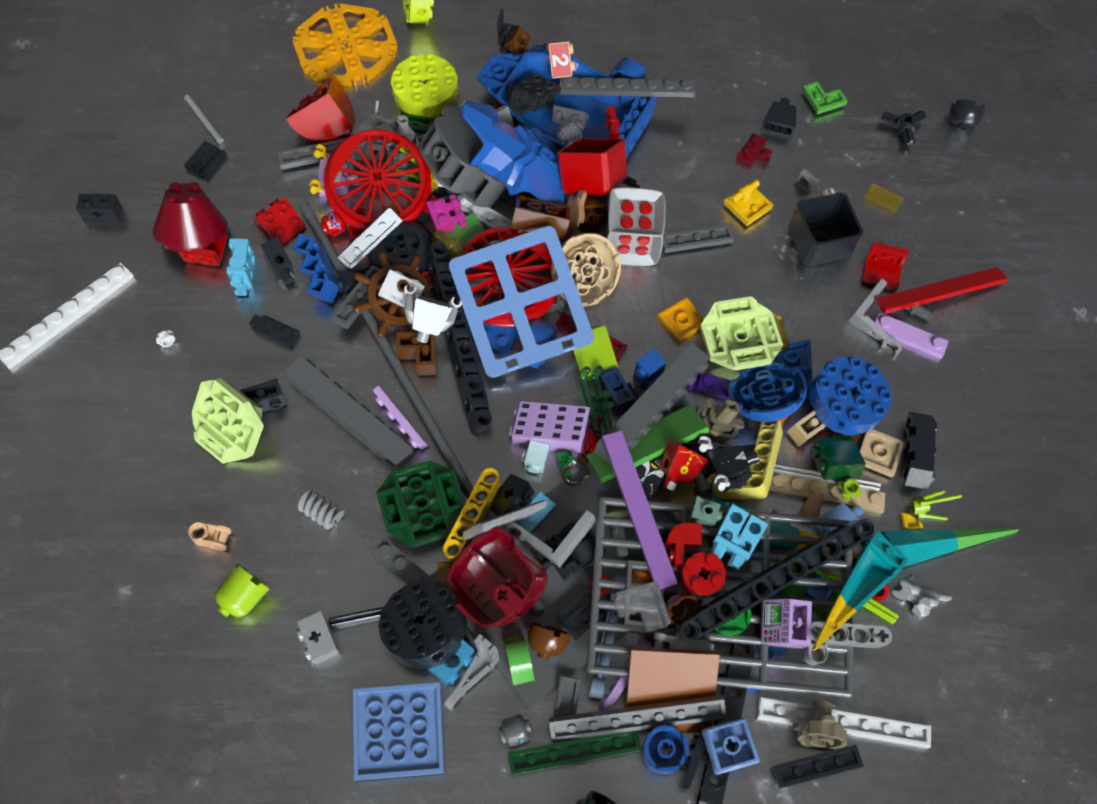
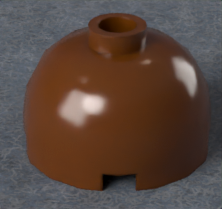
(595, 215)
(547, 640)

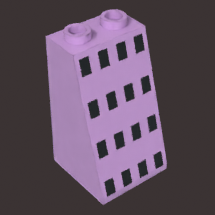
(551, 424)

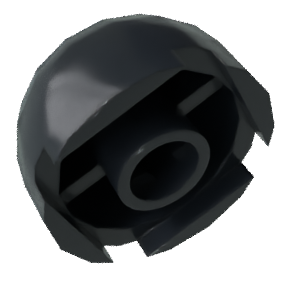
(966, 114)

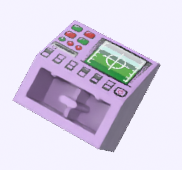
(786, 623)

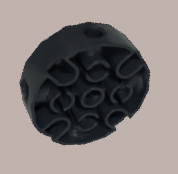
(422, 624)

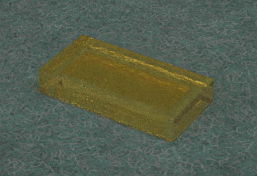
(884, 198)

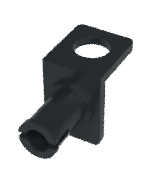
(504, 28)

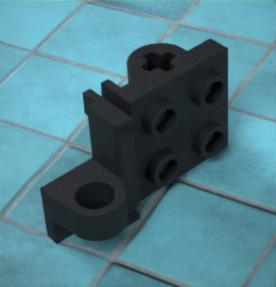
(532, 94)
(577, 560)

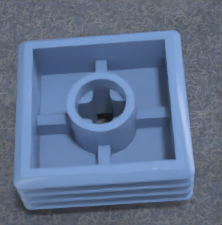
(722, 758)

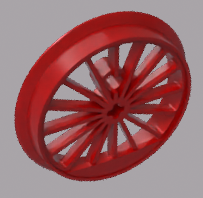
(342, 154)
(517, 270)

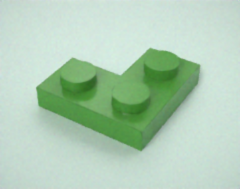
(823, 101)

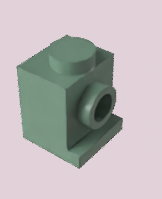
(699, 515)

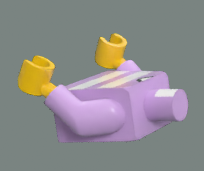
(318, 185)

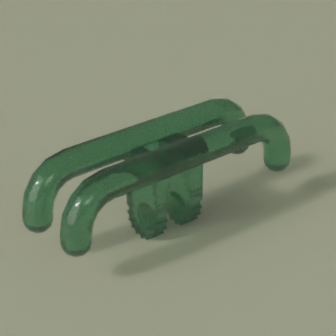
(596, 403)

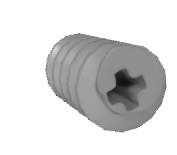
(318, 510)

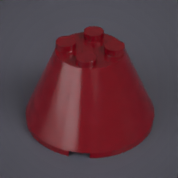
(188, 219)

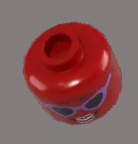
(333, 224)

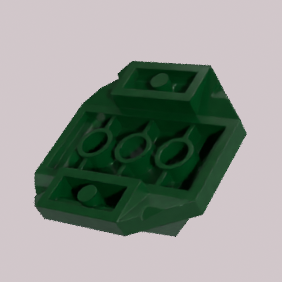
(416, 484)

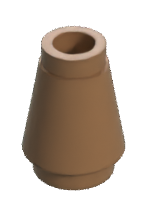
(813, 504)

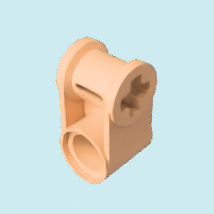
(214, 535)

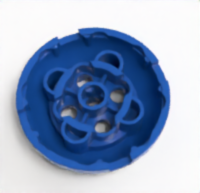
(766, 396)

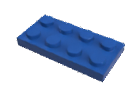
(501, 338)

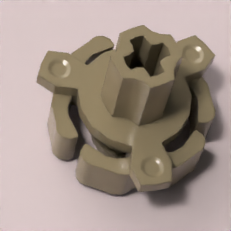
(721, 420)
(821, 729)

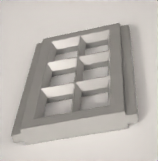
(504, 519)

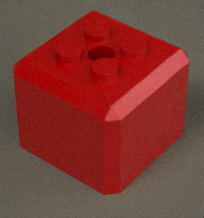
(592, 165)

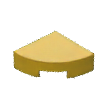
(909, 522)

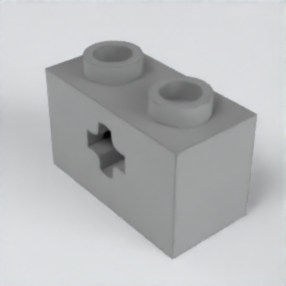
(325, 647)

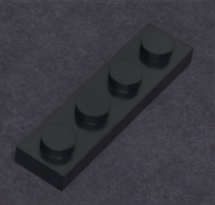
(817, 766)

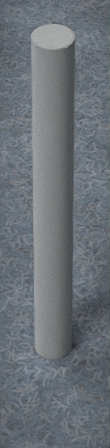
(203, 118)

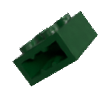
(837, 457)

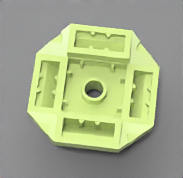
(741, 319)

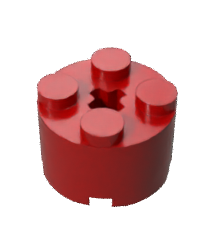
(697, 586)

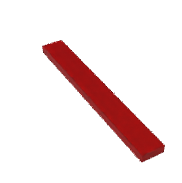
(940, 290)

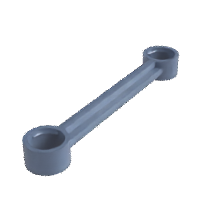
(608, 637)

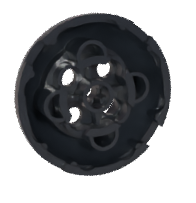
(412, 234)

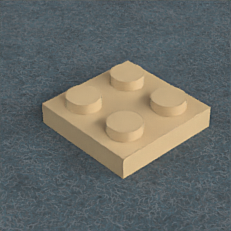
(881, 452)

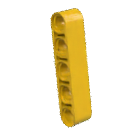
(472, 505)

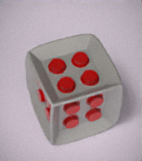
(636, 224)

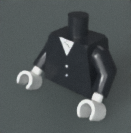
(729, 463)

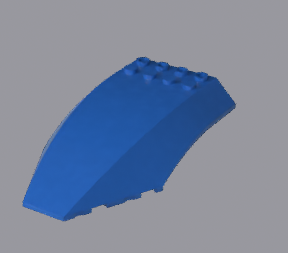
(631, 111)

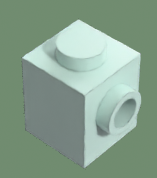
(535, 457)

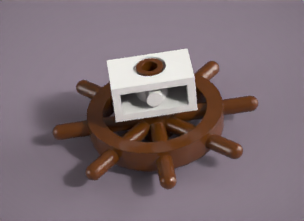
(392, 292)

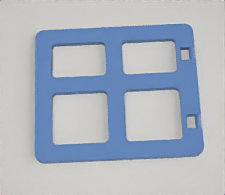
(515, 302)

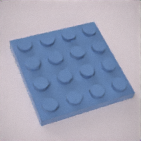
(397, 731)

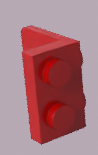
(280, 220)
(207, 256)
(884, 263)

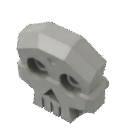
(377, 122)

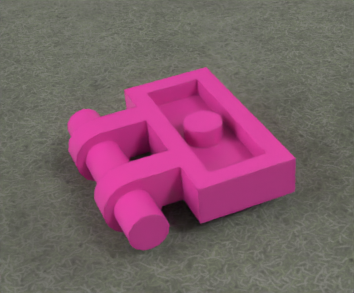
(441, 217)

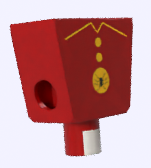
(680, 464)

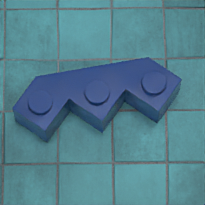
(317, 267)

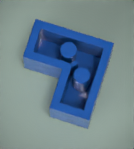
(648, 369)

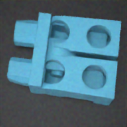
(241, 265)
(735, 543)

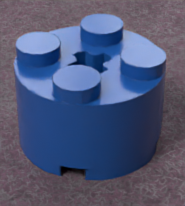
(628, 69)
(672, 740)

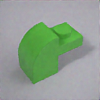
(518, 659)

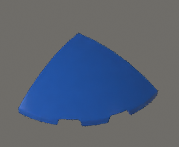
(800, 357)

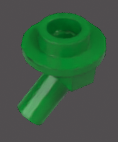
(564, 458)

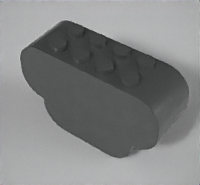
(449, 152)

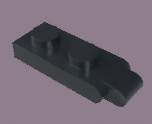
(275, 330)
(692, 761)

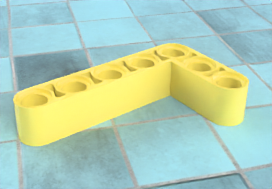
(759, 484)

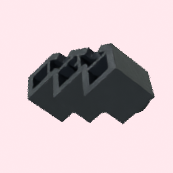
(919, 450)

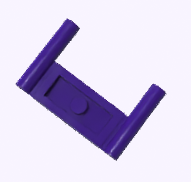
(711, 385)

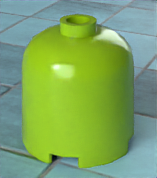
(239, 592)

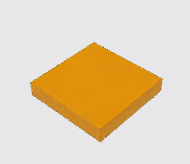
(681, 320)

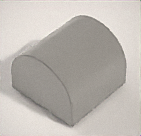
(806, 180)

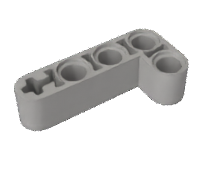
(847, 639)

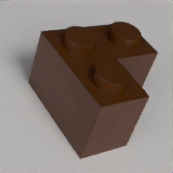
(424, 353)

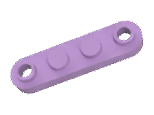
(619, 684)

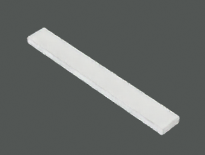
(855, 723)

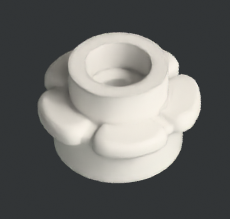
(165, 338)

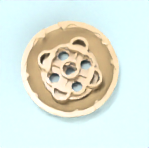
(603, 272)

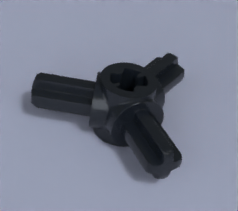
(905, 124)

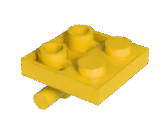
(748, 203)

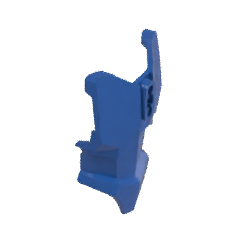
(516, 156)

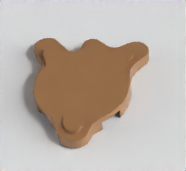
(577, 212)

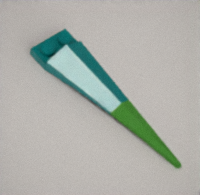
(928, 544)

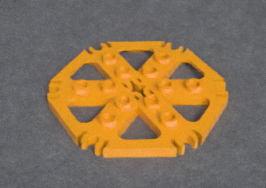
(356, 44)

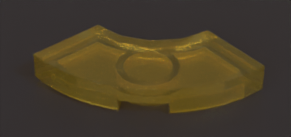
(453, 245)

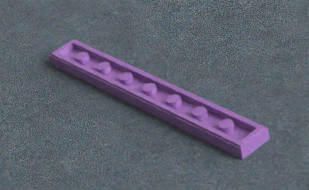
(639, 510)

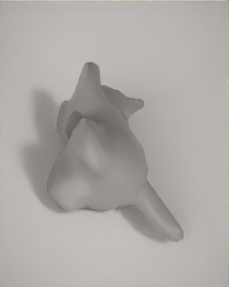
(922, 597)

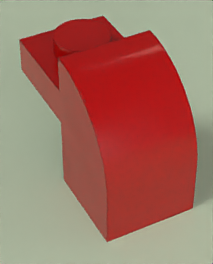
(683, 536)

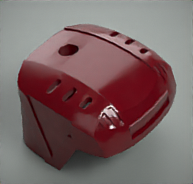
(497, 574)

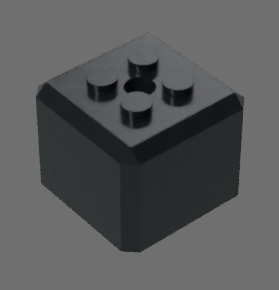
(830, 220)

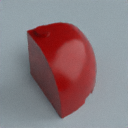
(323, 114)

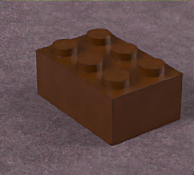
(534, 214)

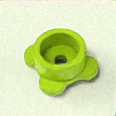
(854, 485)

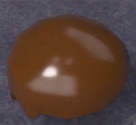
(680, 606)

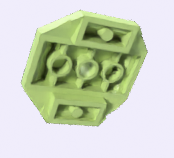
(226, 421)

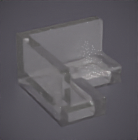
(646, 600)

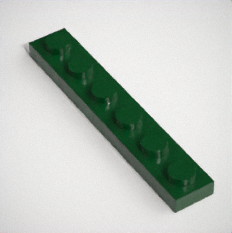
(573, 752)

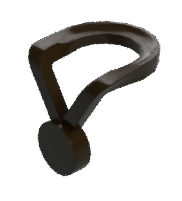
(581, 459)

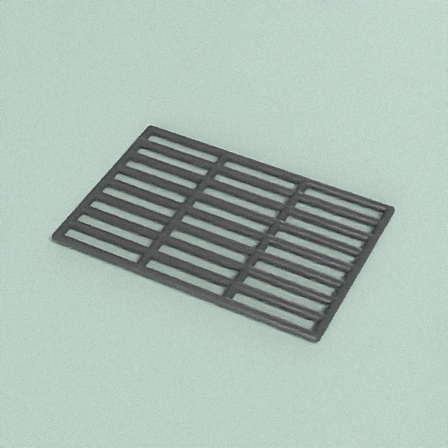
(765, 558)

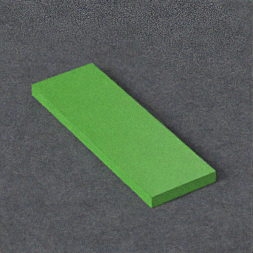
(679, 426)

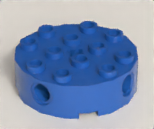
(850, 395)

